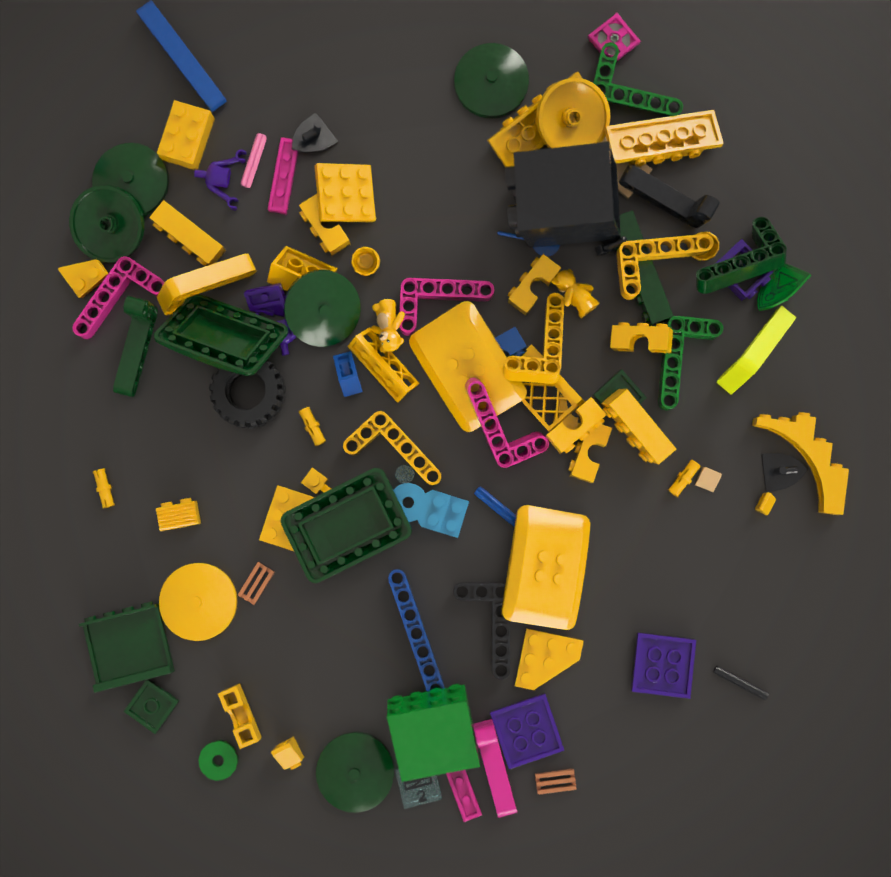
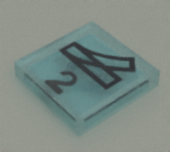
(419, 791)

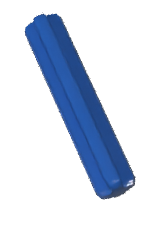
(497, 506)

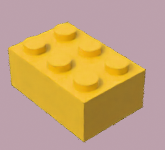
(185, 135)

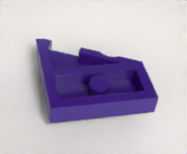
(266, 299)

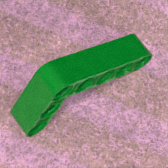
(628, 92)
(676, 354)

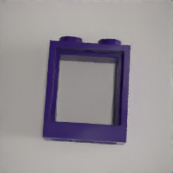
(743, 248)

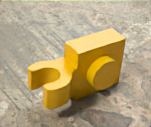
(315, 481)

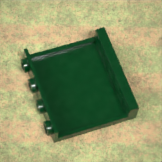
(127, 646)

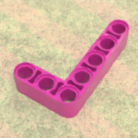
(115, 293)
(438, 294)
(496, 430)
(495, 768)

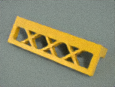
(380, 366)

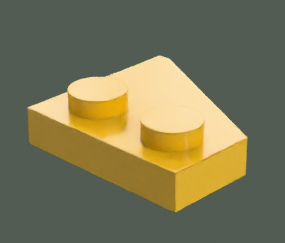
(84, 276)

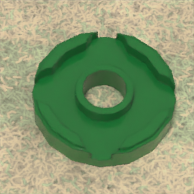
(207, 764)

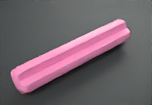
(253, 160)

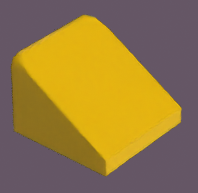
(765, 503)

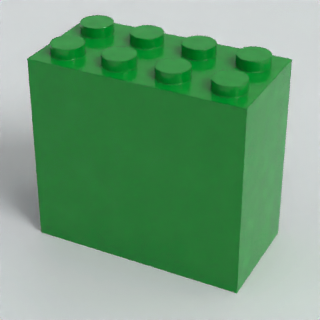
(432, 732)

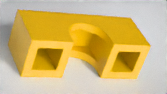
(333, 238)
(544, 271)
(624, 337)
(590, 416)
(582, 466)
(244, 724)

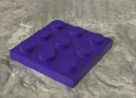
(663, 665)
(527, 731)

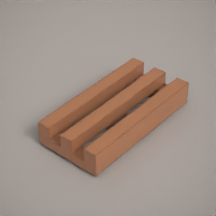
(248, 597)
(557, 781)

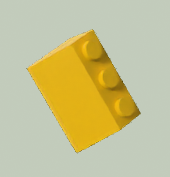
(291, 265)

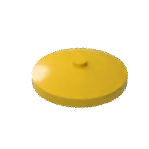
(572, 114)
(198, 601)

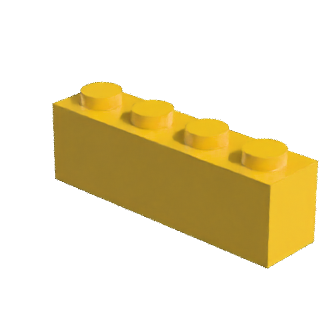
(187, 233)

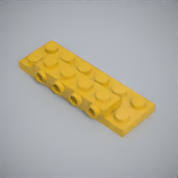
(519, 133)
(664, 138)

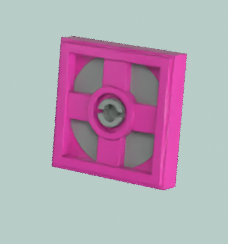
(617, 32)

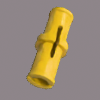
(312, 426)
(684, 478)
(103, 488)

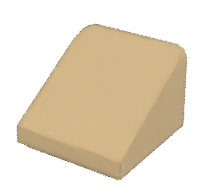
(708, 479)

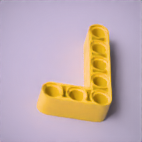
(656, 253)
(203, 279)
(550, 345)
(396, 443)

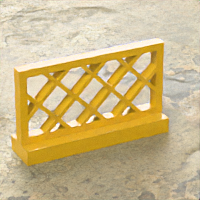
(562, 387)

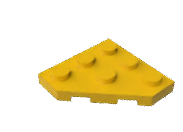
(545, 657)

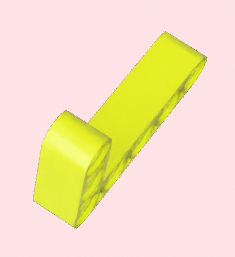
(757, 351)

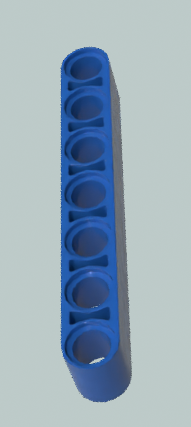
(181, 56)
(417, 622)

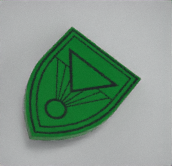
(782, 286)

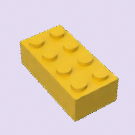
(638, 426)

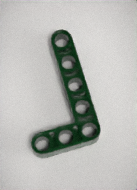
(768, 257)
(136, 345)

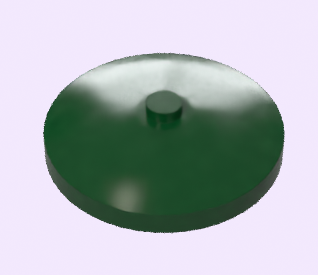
(491, 80)
(136, 171)
(106, 223)
(322, 308)
(355, 772)

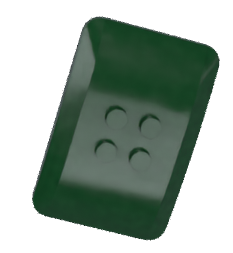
(221, 335)
(346, 525)

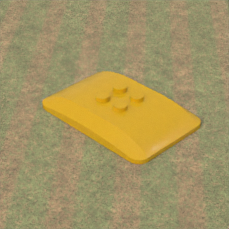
(464, 348)
(546, 567)

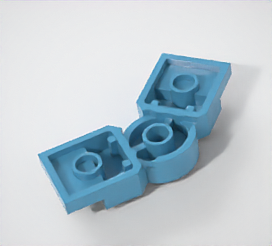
(433, 509)

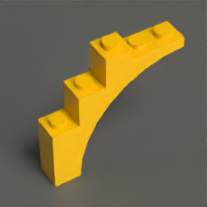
(830, 480)

